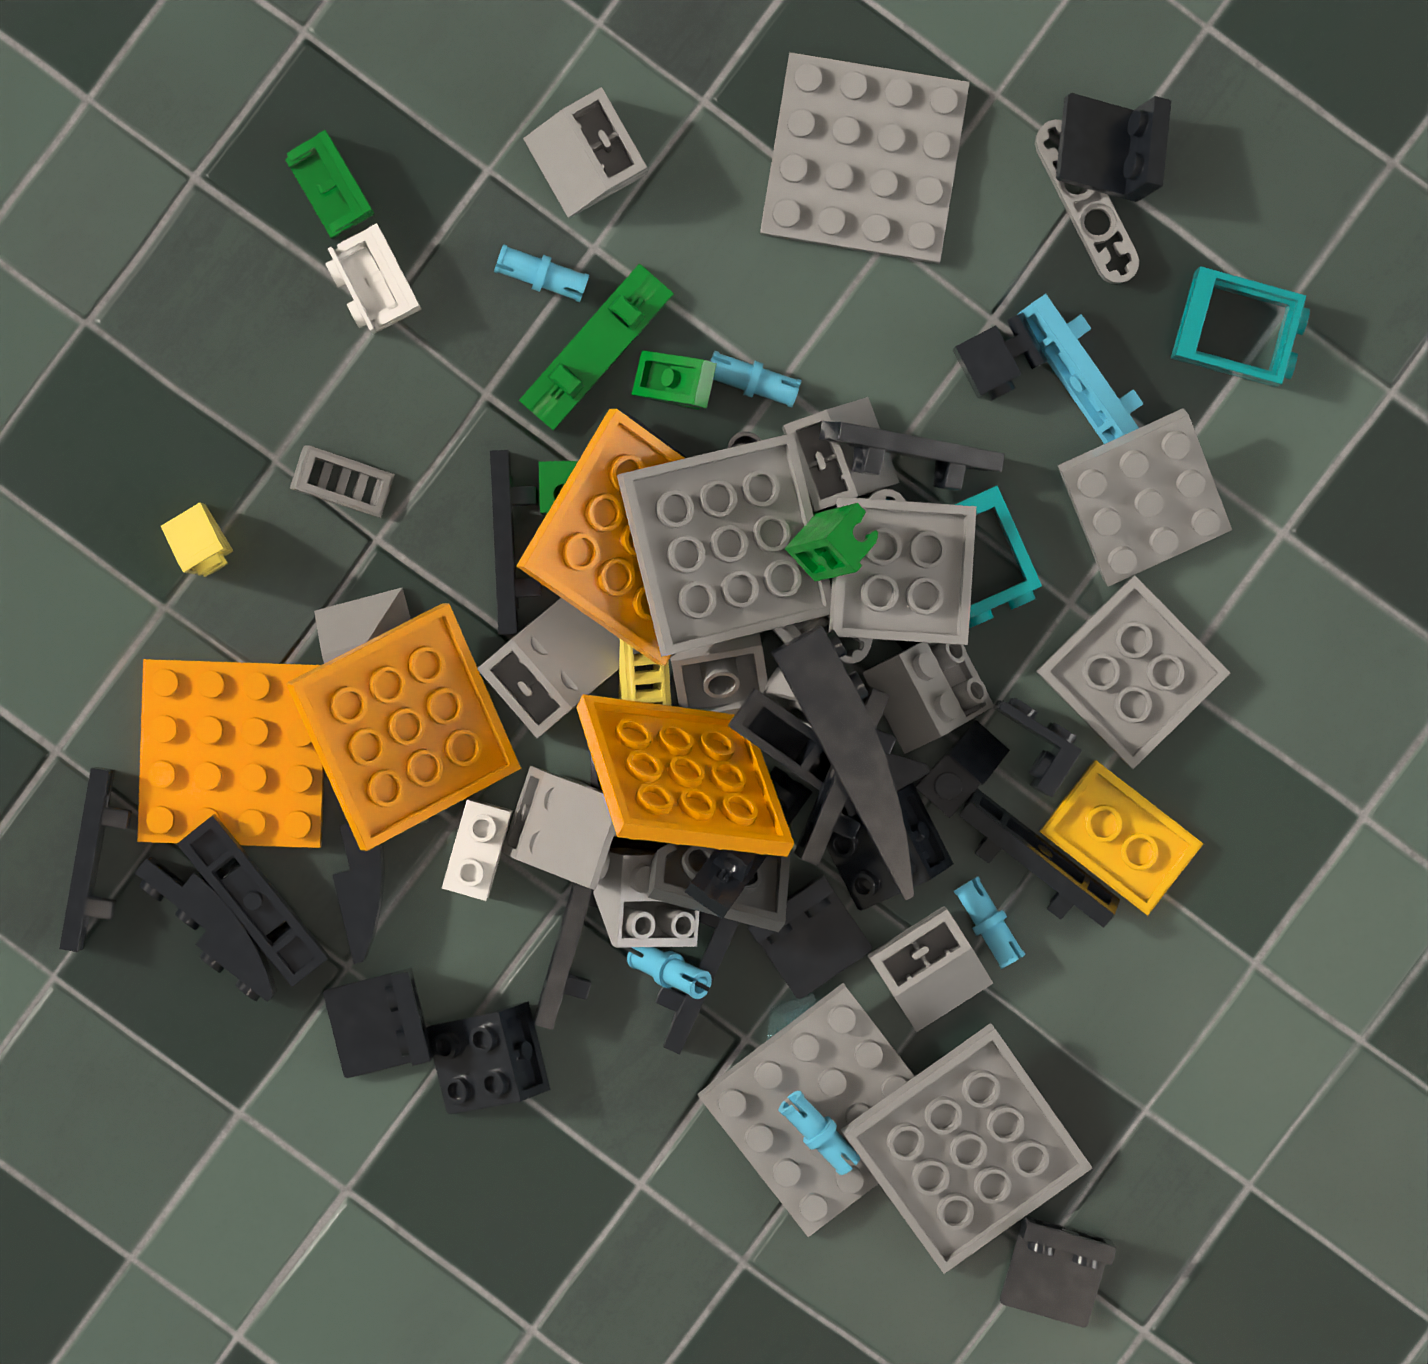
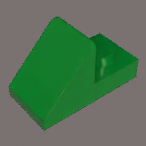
(674, 379)

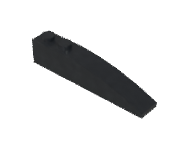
(849, 739)

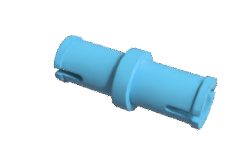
(541, 273)
(755, 379)
(989, 922)
(670, 970)
(819, 1132)

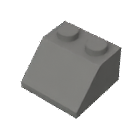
(720, 674)

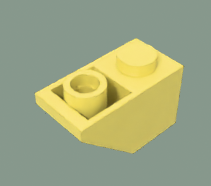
(197, 541)

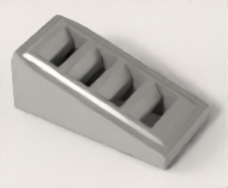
(304, 469)

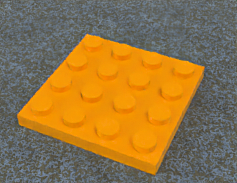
(586, 539)
(404, 726)
(227, 747)
(682, 777)

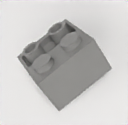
(585, 153)
(829, 464)
(930, 692)
(631, 915)
(930, 968)

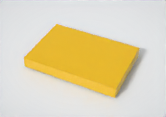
(1121, 837)

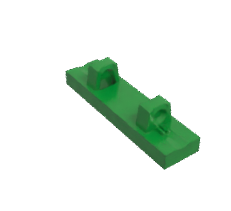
(596, 347)

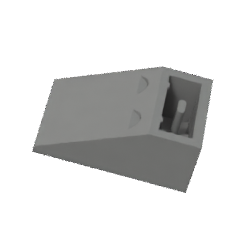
(552, 665)
(561, 828)

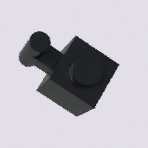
(990, 360)

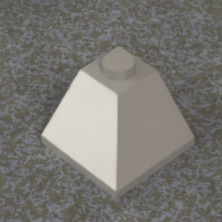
(358, 621)

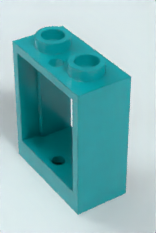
(1194, 314)
(1020, 593)

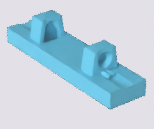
(1078, 373)

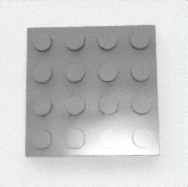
(864, 158)
(716, 541)
(841, 1069)
(966, 1148)

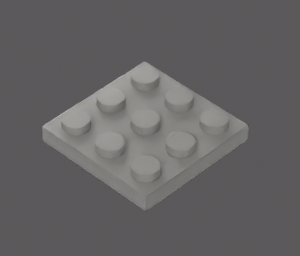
(1145, 497)
(913, 578)
(1133, 672)

